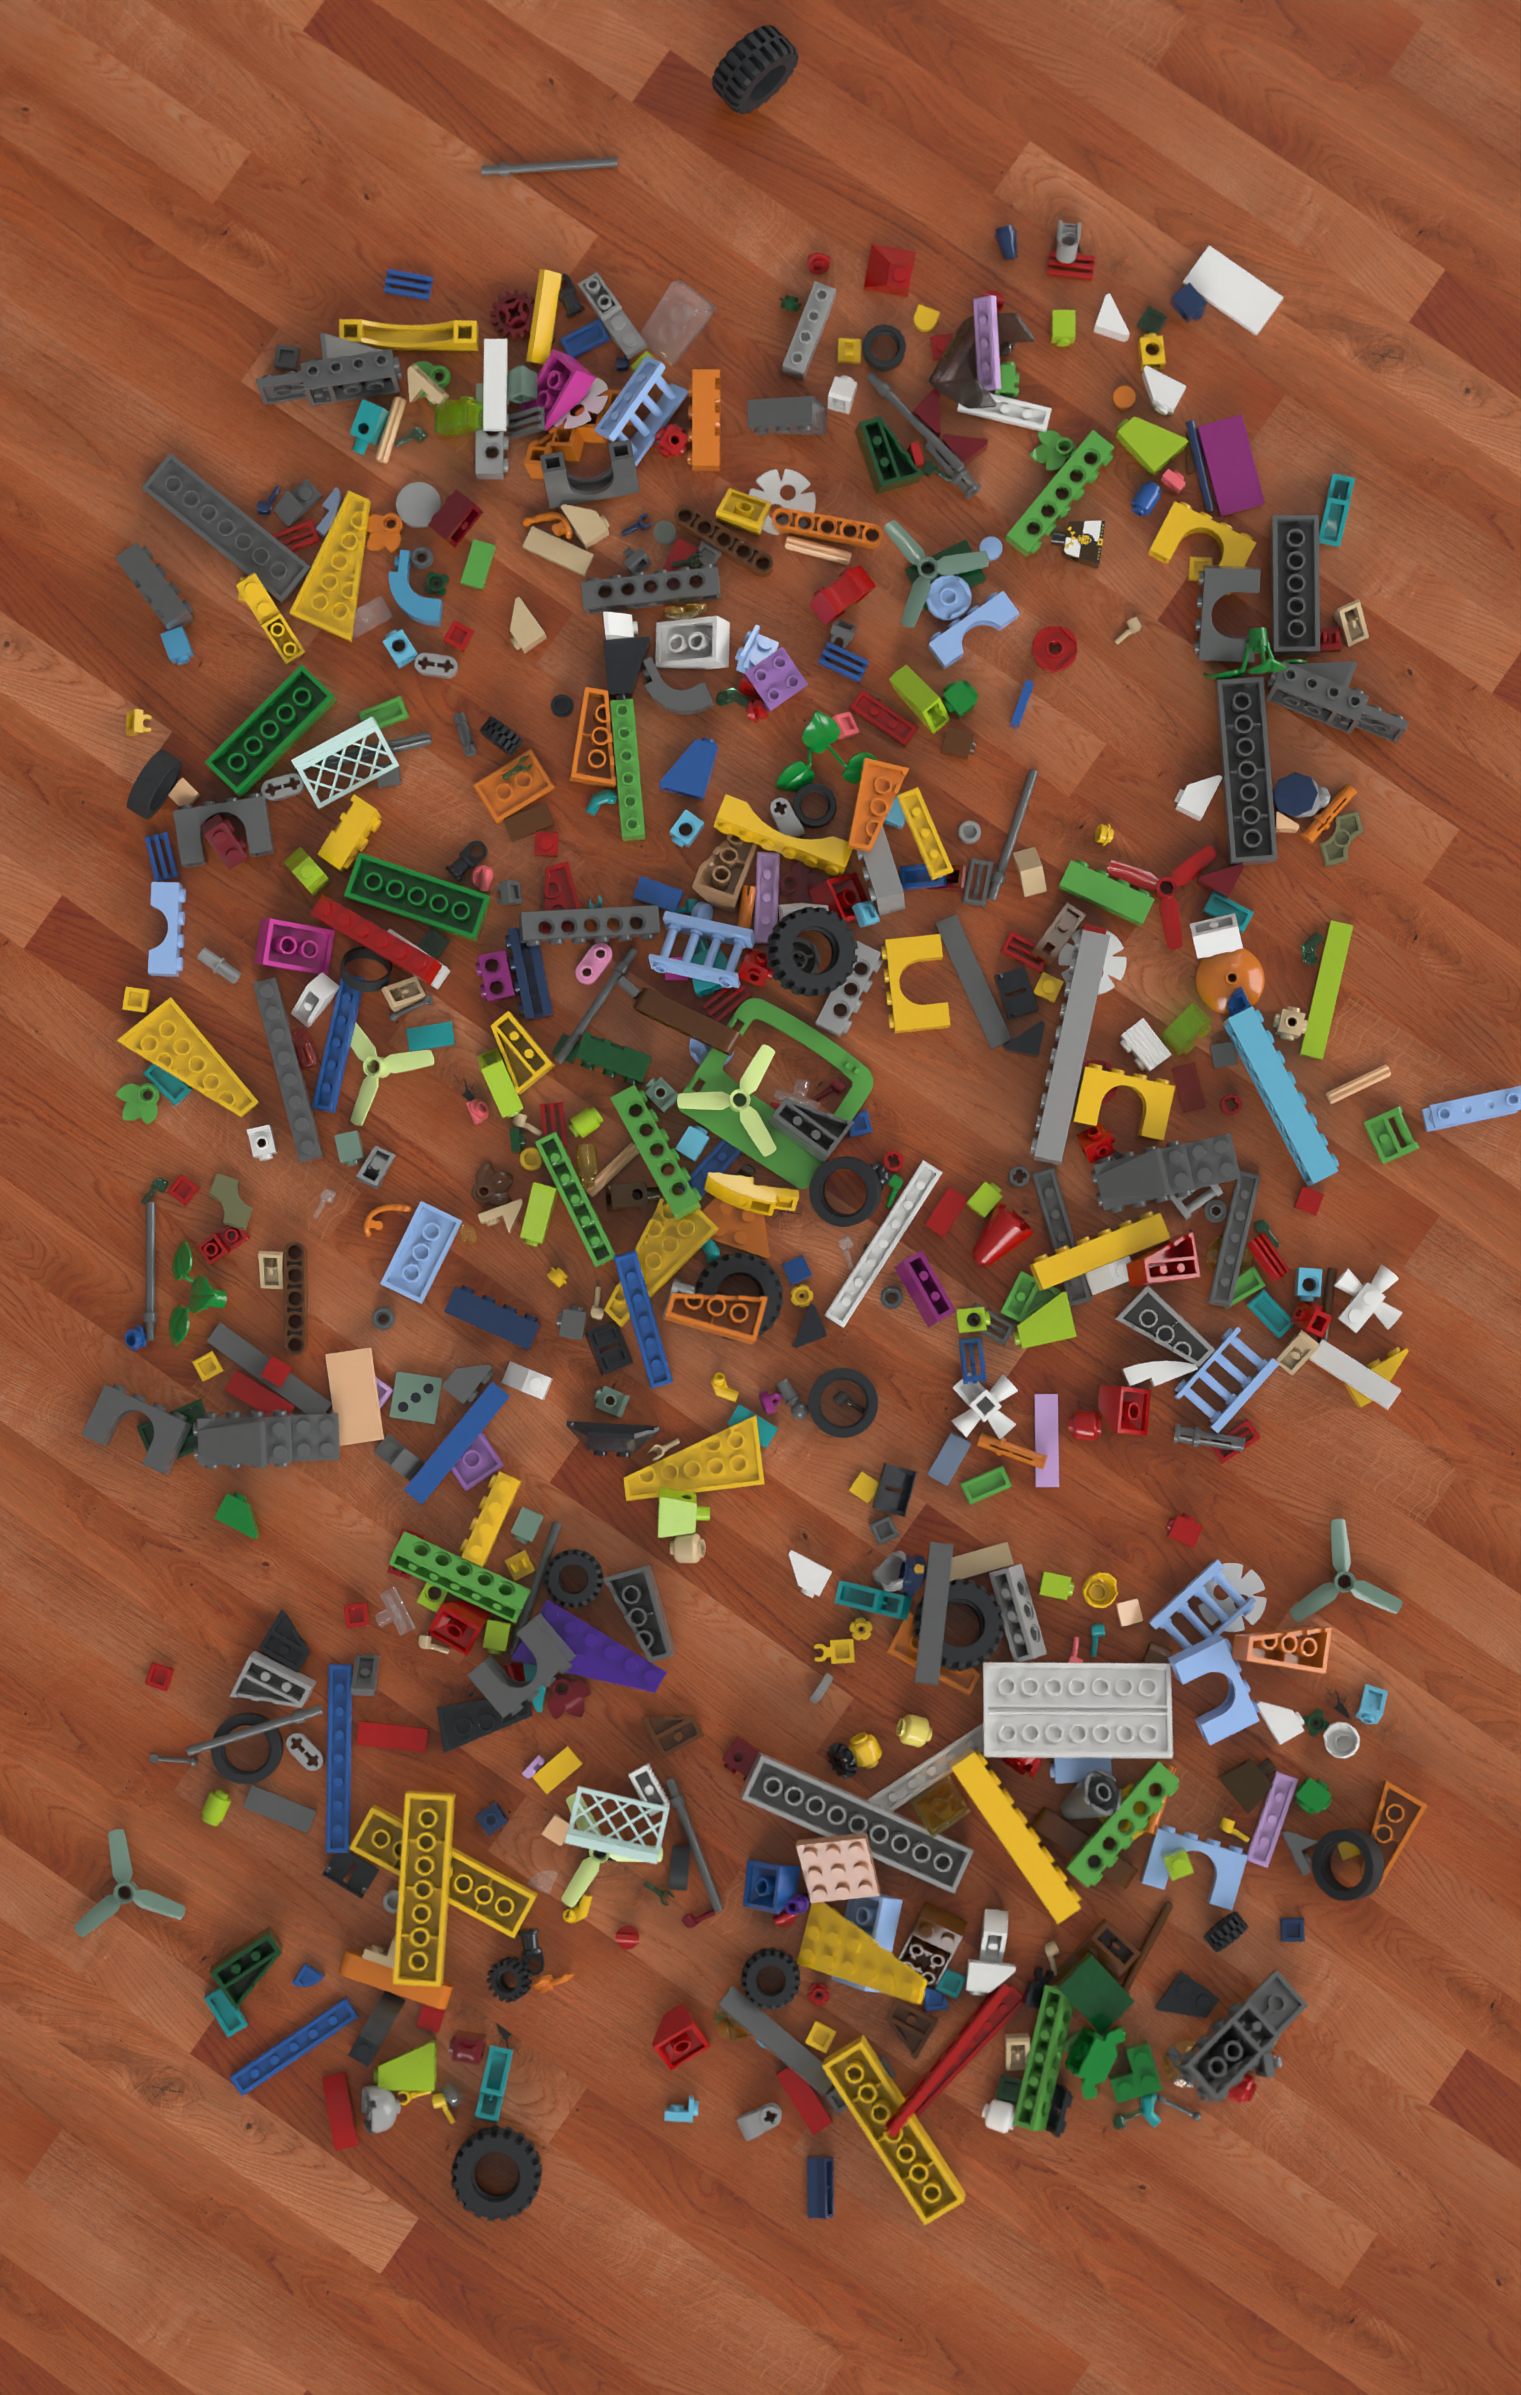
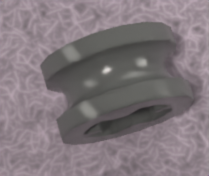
(1024, 1180)

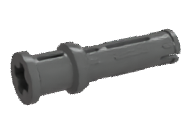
(958, 478)
(1236, 1442)

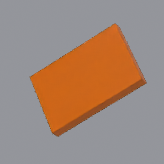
(511, 795)

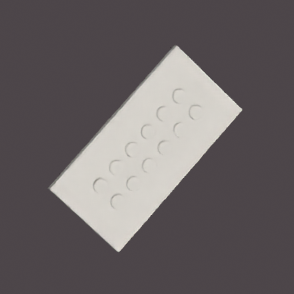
(1077, 1710)

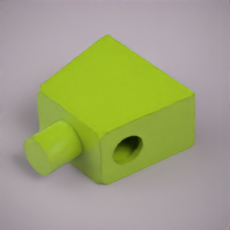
(679, 1512)

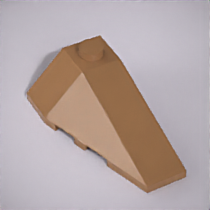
(725, 873)

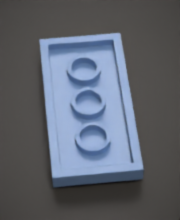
(421, 1252)

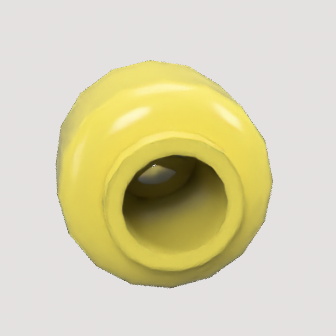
(914, 1730)

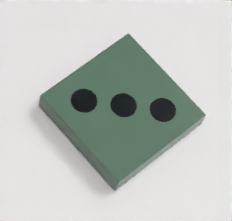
(416, 1397)

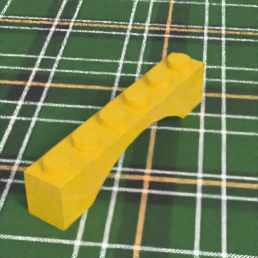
(447, 336)
(738, 819)

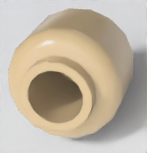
(688, 1548)

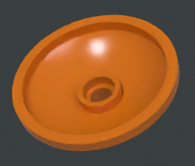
(1213, 980)

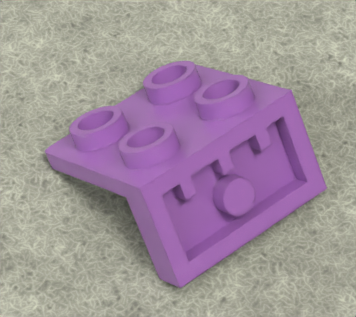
(776, 679)

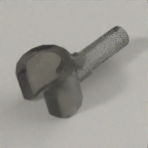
(746, 1170)
(841, 1398)

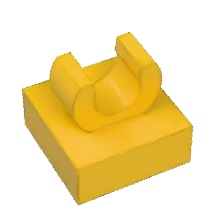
(849, 350)
(134, 722)
(520, 1565)

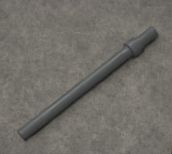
(505, 168)
(885, 391)
(998, 877)
(621, 969)
(150, 1316)
(536, 1584)
(298, 1716)
(678, 1802)

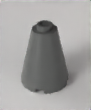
(1092, 1797)

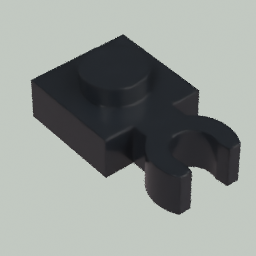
(1034, 1990)

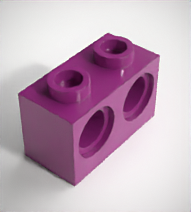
(501, 975)

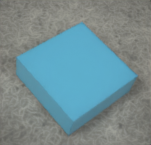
(865, 913)

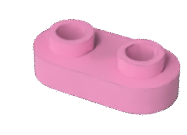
(595, 964)

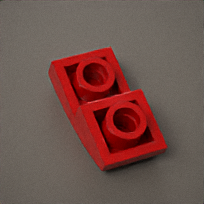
(222, 1243)

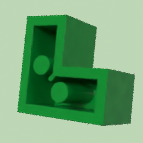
(1140, 2078)

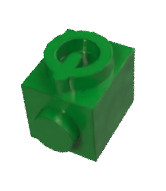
(959, 698)
(1312, 1795)

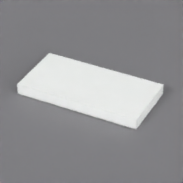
(1233, 290)

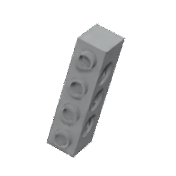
(809, 331)
(491, 467)
(837, 1024)
(1018, 1613)

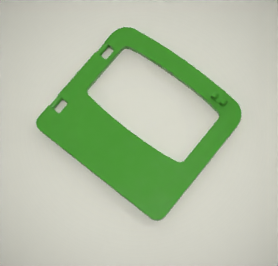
(789, 1159)

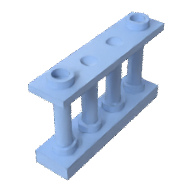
(631, 397)
(698, 929)
(1472, 1109)
(1233, 1401)
(1196, 1588)

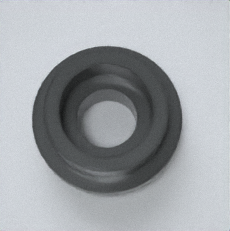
(421, 551)
(1208, 1211)
(899, 1297)
(376, 1318)

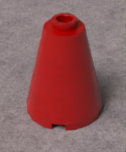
(1000, 1235)

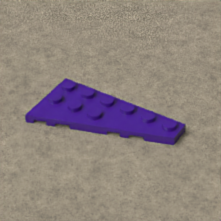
(596, 1653)

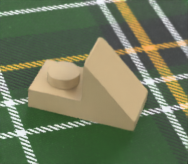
(419, 382)
(509, 1212)
(1297, 1352)
(376, 1954)

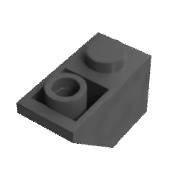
(465, 1382)

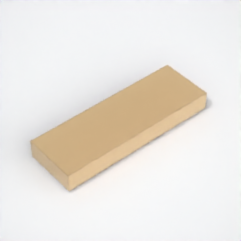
(558, 551)
(981, 1561)

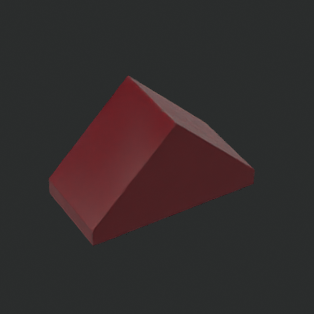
(929, 412)
(965, 447)
(1222, 880)
(954, 881)

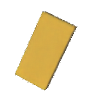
(557, 1770)

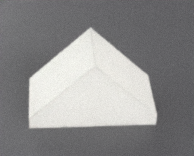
(1110, 321)

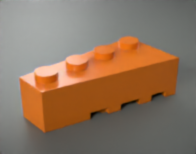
(705, 420)
(593, 743)
(718, 1314)
(1290, 1648)
(1394, 1823)

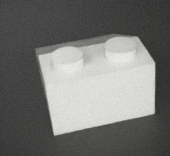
(693, 643)

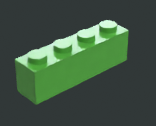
(1106, 893)

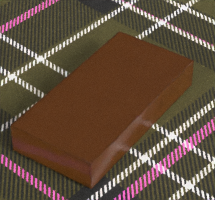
(528, 822)

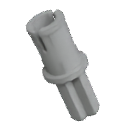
(219, 965)

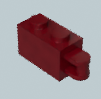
(467, 2047)

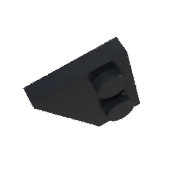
(285, 1643)
(1187, 1998)

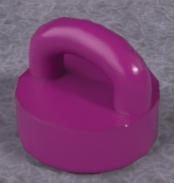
(767, 1403)

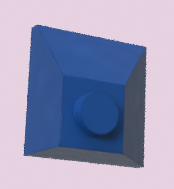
(770, 1885)

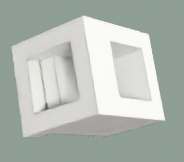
(262, 1132)

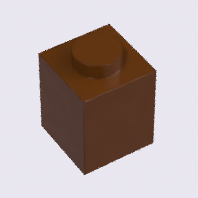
(958, 744)

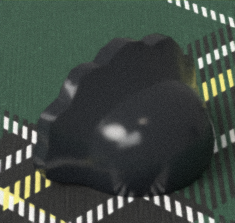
(882, 1173)

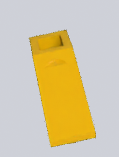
(1384, 1368)

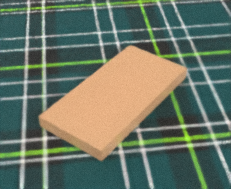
(355, 1396)

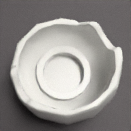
(1341, 1740)

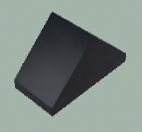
(1028, 1042)
(811, 1328)

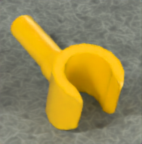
(1227, 1826)
(412, 2094)
(440, 2101)

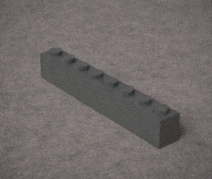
(288, 1070)

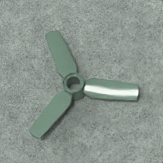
(945, 566)
(1328, 1591)
(122, 1873)

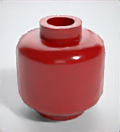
(1085, 1425)
(1243, 2091)

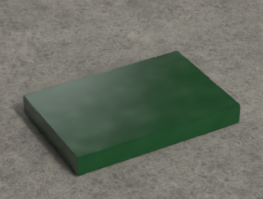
(972, 578)
(192, 1412)
(1095, 1993)

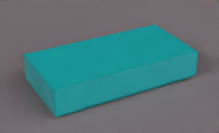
(1221, 906)
(430, 1036)
(169, 1085)
(1270, 1314)
(765, 1429)
(228, 2018)

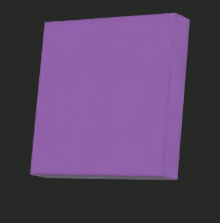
(477, 1463)

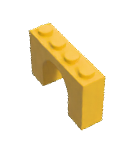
(1183, 521)
(905, 1014)
(1155, 1098)

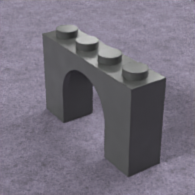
(615, 481)
(1215, 583)
(250, 811)
(169, 1429)
(551, 1657)

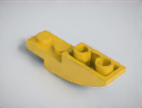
(270, 618)
(743, 1194)

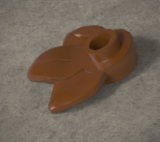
(494, 1183)

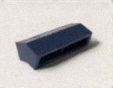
(820, 2186)

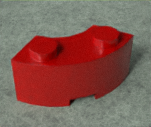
(849, 588)

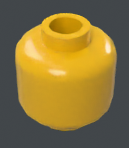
(865, 1750)

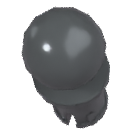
(799, 1409)

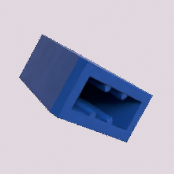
(692, 771)

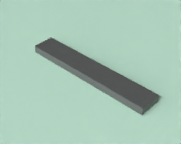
(973, 981)
(1059, 1229)
(1234, 1239)
(255, 1362)
(933, 1613)
(775, 2039)

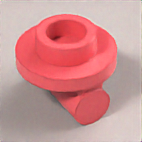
(482, 877)
(478, 1110)

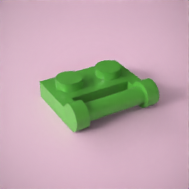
(1384, 1139)

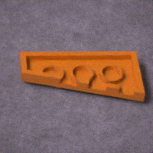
(875, 795)
(905, 1649)

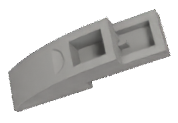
(612, 316)

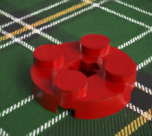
(1054, 635)

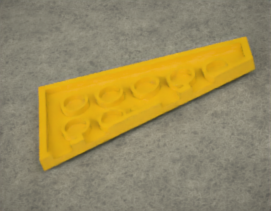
(333, 581)
(181, 1050)
(663, 1251)
(715, 1463)
(847, 1952)

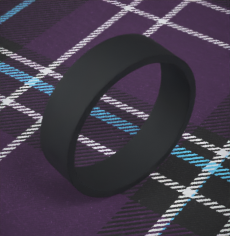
(362, 985)

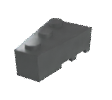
(787, 416)
(810, 1128)

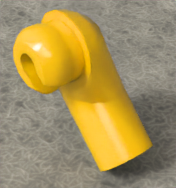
(721, 1389)
(578, 1912)

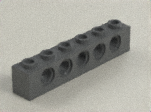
(685, 593)
(646, 915)

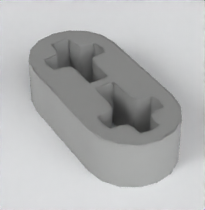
(436, 671)
(281, 782)
(309, 1747)

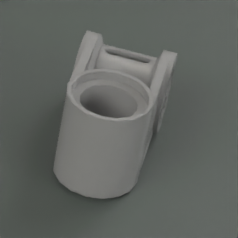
(1067, 241)
(788, 822)
(755, 2122)

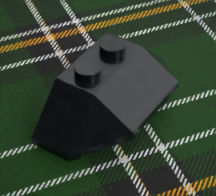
(612, 1437)

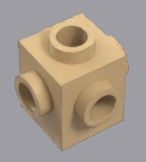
(1284, 1029)

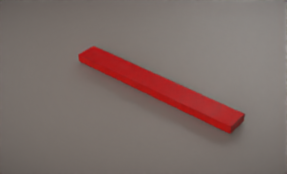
(999, 2017)
(945, 2060)

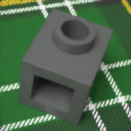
(572, 1322)

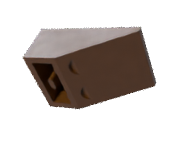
(932, 1942)
(1107, 1947)

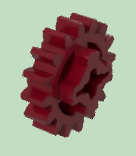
(507, 309)

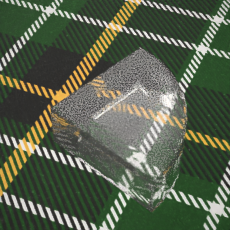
(543, 1880)

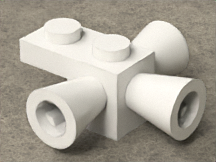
(1367, 1299)
(984, 1406)

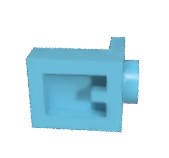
(1371, 1704)
(678, 2113)

